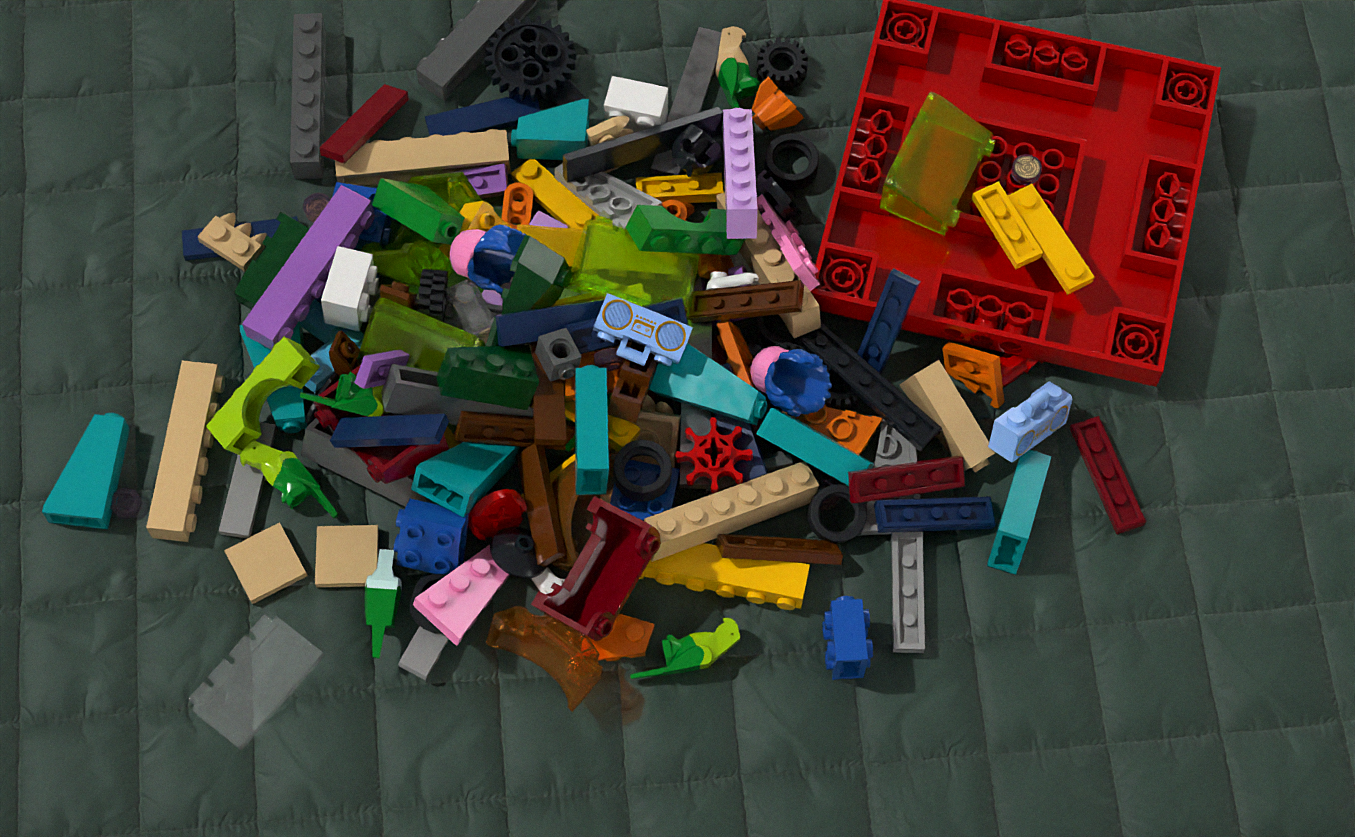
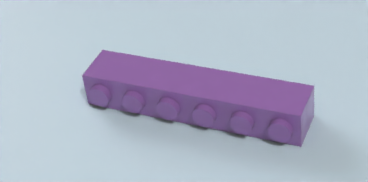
(308, 268)

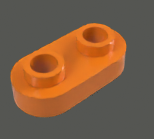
(517, 211)

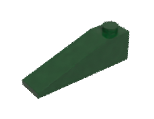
(536, 282)

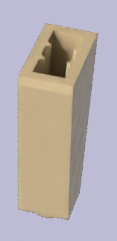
(940, 400)

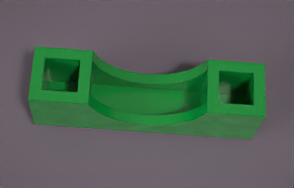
(660, 231)

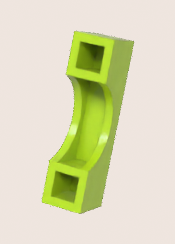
(238, 419)

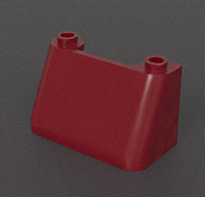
(383, 462)
(602, 573)

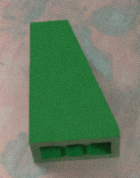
(418, 210)

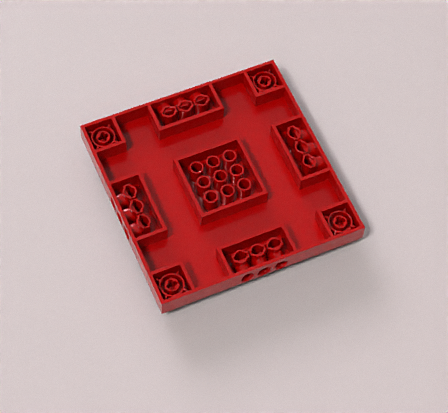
(1119, 173)

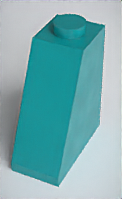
(552, 131)

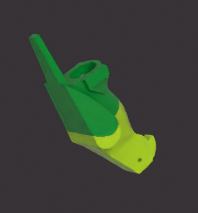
(353, 398)
(285, 474)
(695, 650)

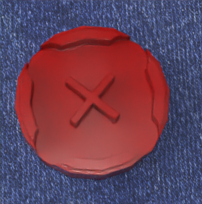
(496, 512)

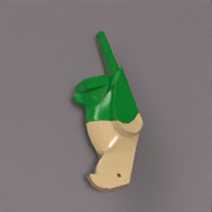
(733, 68)

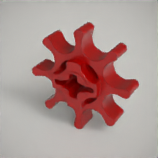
(726, 455)

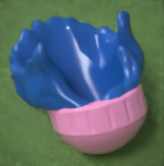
(486, 255)
(791, 379)

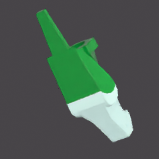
(382, 599)

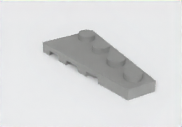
(607, 196)
(891, 450)

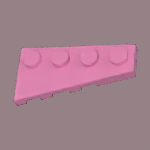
(790, 243)
(462, 595)

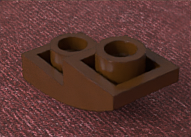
(400, 294)
(344, 354)

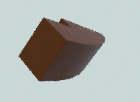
(632, 387)

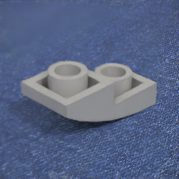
(423, 652)

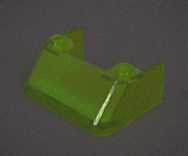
(421, 336)

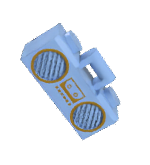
(631, 322)
(1030, 421)

